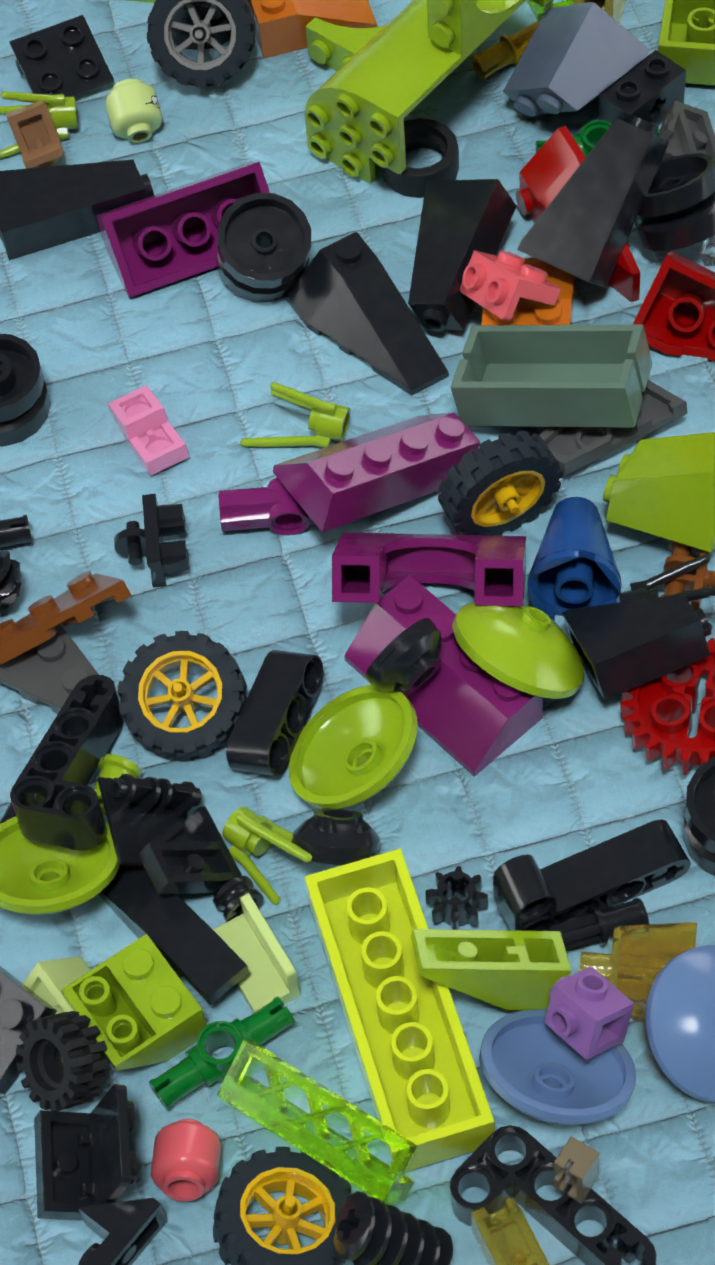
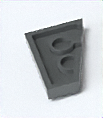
(583, 445)

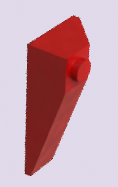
(542, 181)
(680, 309)

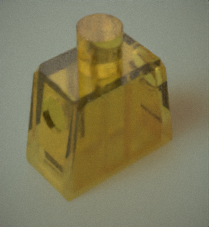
(639, 956)

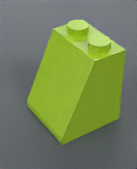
(667, 489)

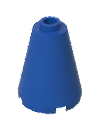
(573, 561)

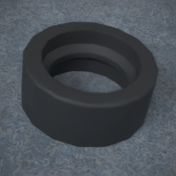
(430, 135)

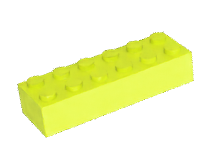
(398, 1020)

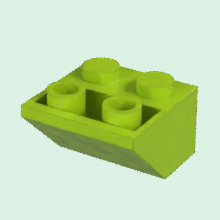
(137, 1006)

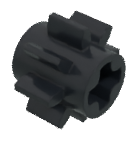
(449, 898)

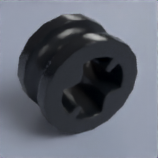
(229, 896)

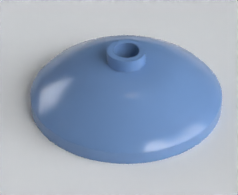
(683, 1021)
(548, 1077)

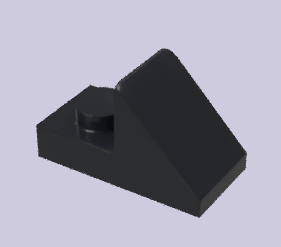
(125, 1230)

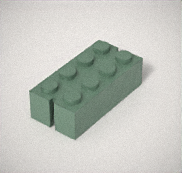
(552, 375)

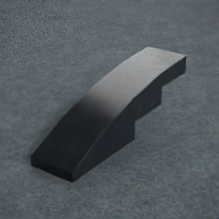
(176, 931)

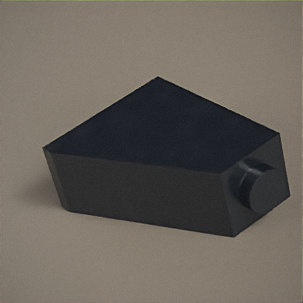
(637, 640)

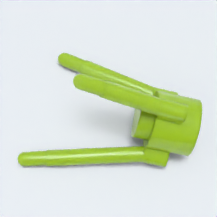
(61, 110)
(326, 419)
(254, 835)

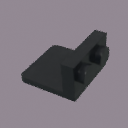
(84, 1156)

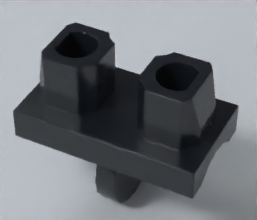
(161, 556)

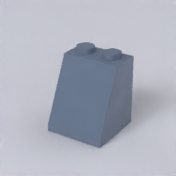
(572, 60)

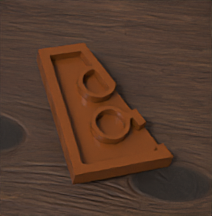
(68, 608)

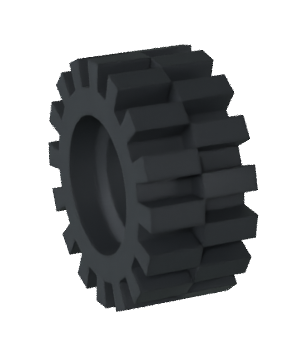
(59, 1083)

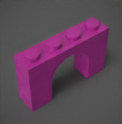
(374, 562)

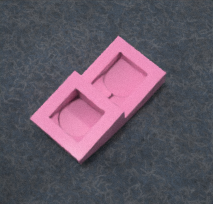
(148, 430)

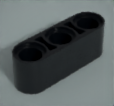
(275, 712)

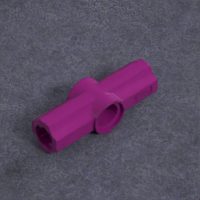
(262, 508)

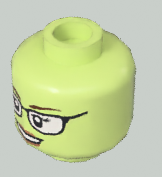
(133, 110)

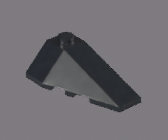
(360, 308)

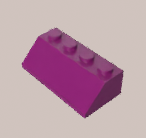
(174, 230)
(376, 469)
(461, 703)

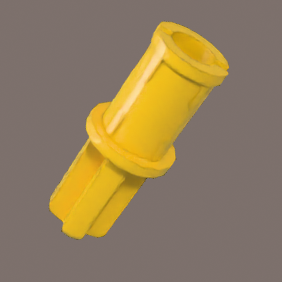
(503, 53)

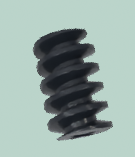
(384, 1235)

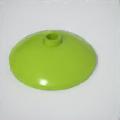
(520, 648)
(353, 747)
(48, 877)

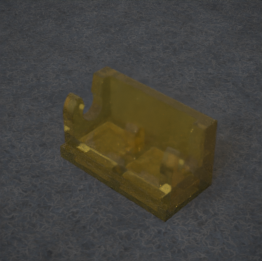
(506, 1236)

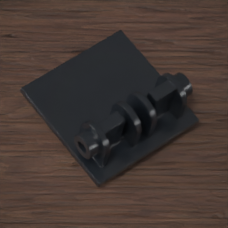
(61, 59)
(143, 810)

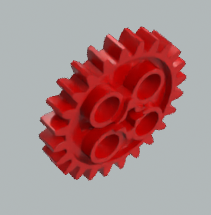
(675, 700)

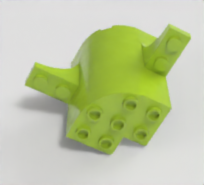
(386, 74)

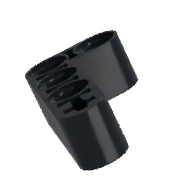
(52, 790)
(594, 877)
(557, 1216)

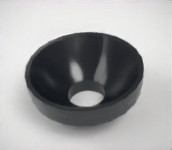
(407, 659)
(337, 837)

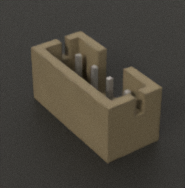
(578, 1167)

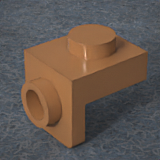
(36, 135)

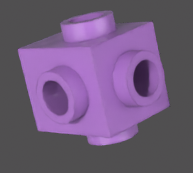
(588, 1012)

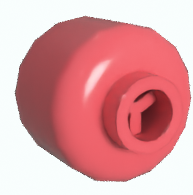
(186, 1160)

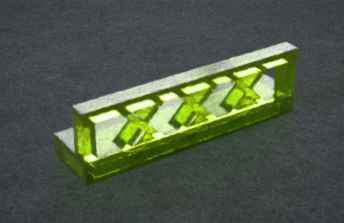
(310, 1131)

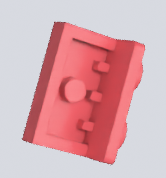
(502, 280)

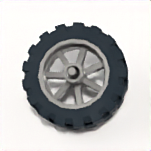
(199, 72)

